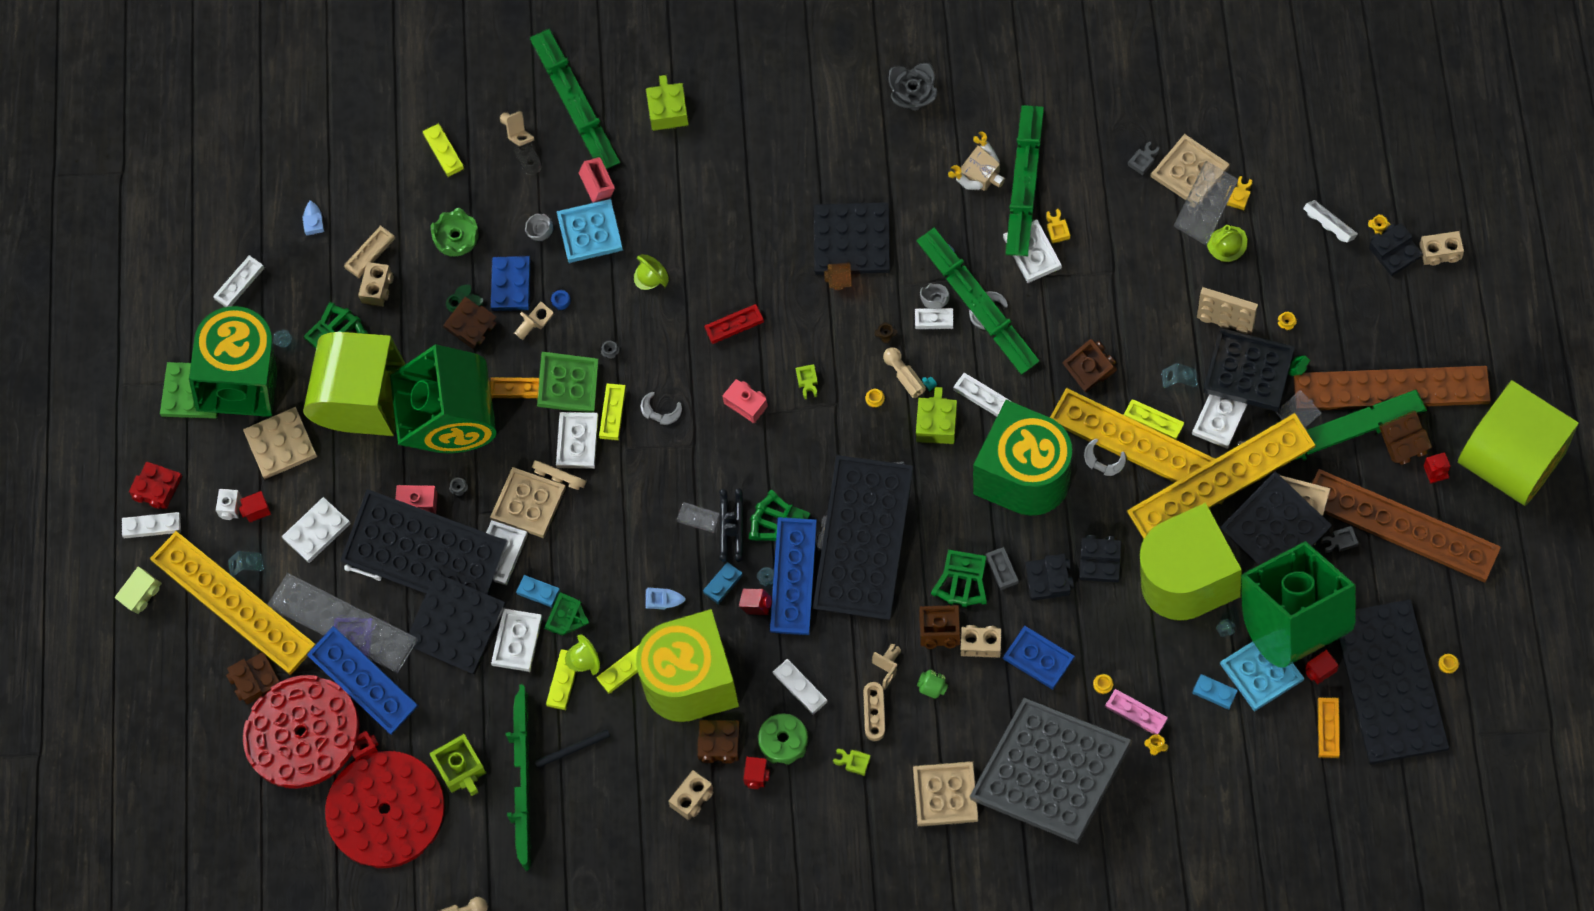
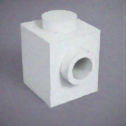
(228, 504)

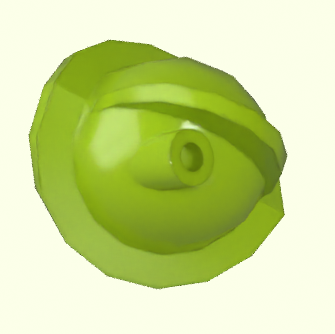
(1228, 243)
(650, 273)
(583, 656)

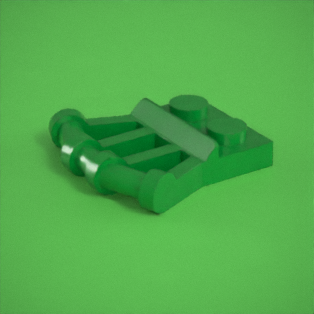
(322, 328)
(756, 520)
(962, 566)

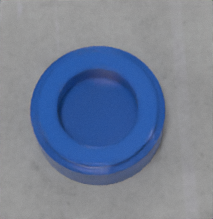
(560, 299)

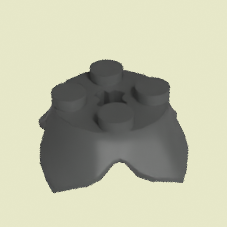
(921, 78)

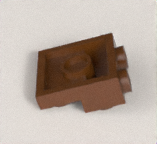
(470, 323)
(1090, 364)
(1405, 438)
(939, 626)
(252, 678)
(718, 741)

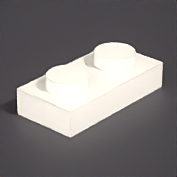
(934, 318)

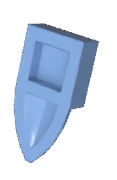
(312, 219)
(662, 598)

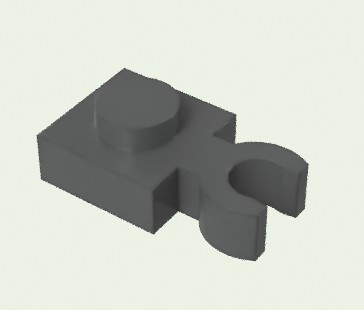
(1143, 160)
(1342, 538)

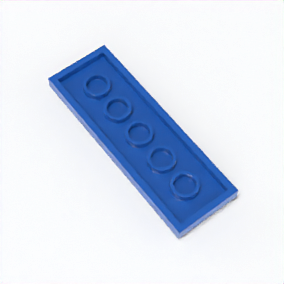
(793, 576)
(362, 680)

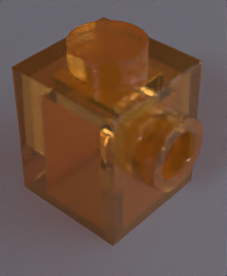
(838, 276)

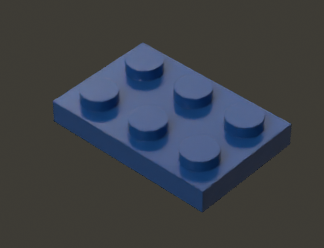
(510, 283)
(1038, 657)

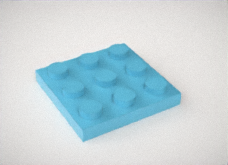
(589, 231)
(1257, 677)

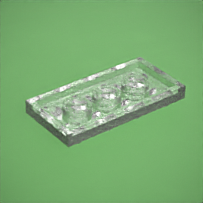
(1206, 202)

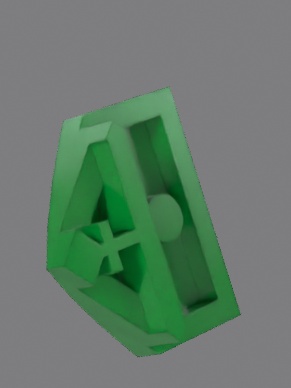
(566, 615)

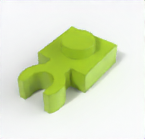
(807, 378)
(855, 762)

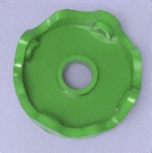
(452, 222)
(786, 751)

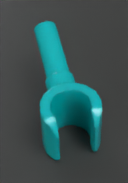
(930, 383)

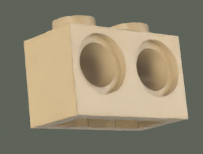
(1440, 244)
(371, 284)
(980, 647)
(686, 793)

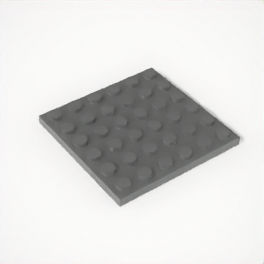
(1050, 770)

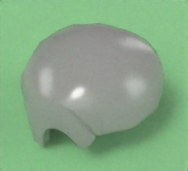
(539, 227)
(934, 296)

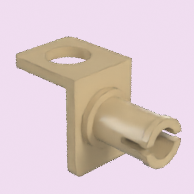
(515, 128)
(532, 320)
(887, 663)

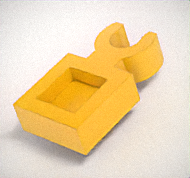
(1240, 195)
(1057, 229)

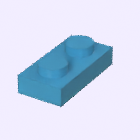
(722, 583)
(538, 591)
(1215, 691)

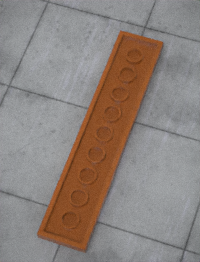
(1369, 387)
(1408, 527)

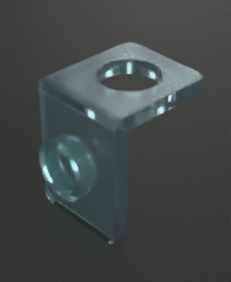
(1180, 374)
(245, 561)

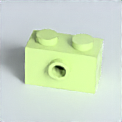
(138, 590)

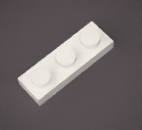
(1330, 221)
(238, 282)
(980, 394)
(151, 525)
(800, 686)

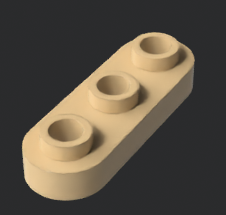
(558, 475)
(874, 703)

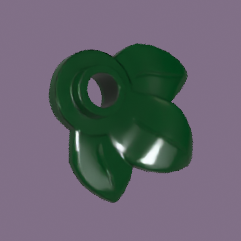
(461, 292)

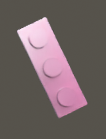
(1136, 712)

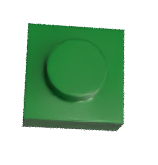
(1298, 365)

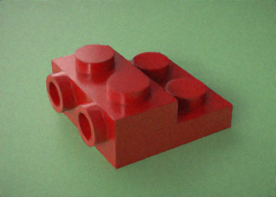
(155, 485)

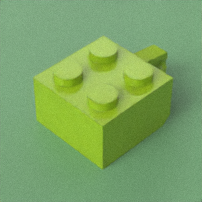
(667, 105)
(936, 419)
(458, 764)

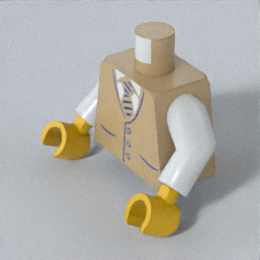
(980, 168)

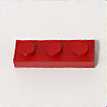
(734, 324)

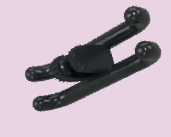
(731, 525)

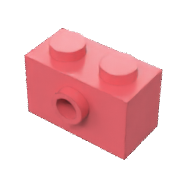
(596, 180)
(745, 400)
(419, 496)

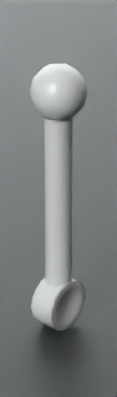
(349, 568)

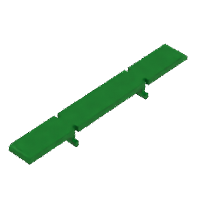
(574, 98)
(1024, 181)
(978, 301)
(1363, 421)
(521, 760)

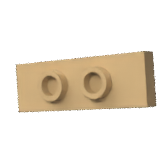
(369, 251)

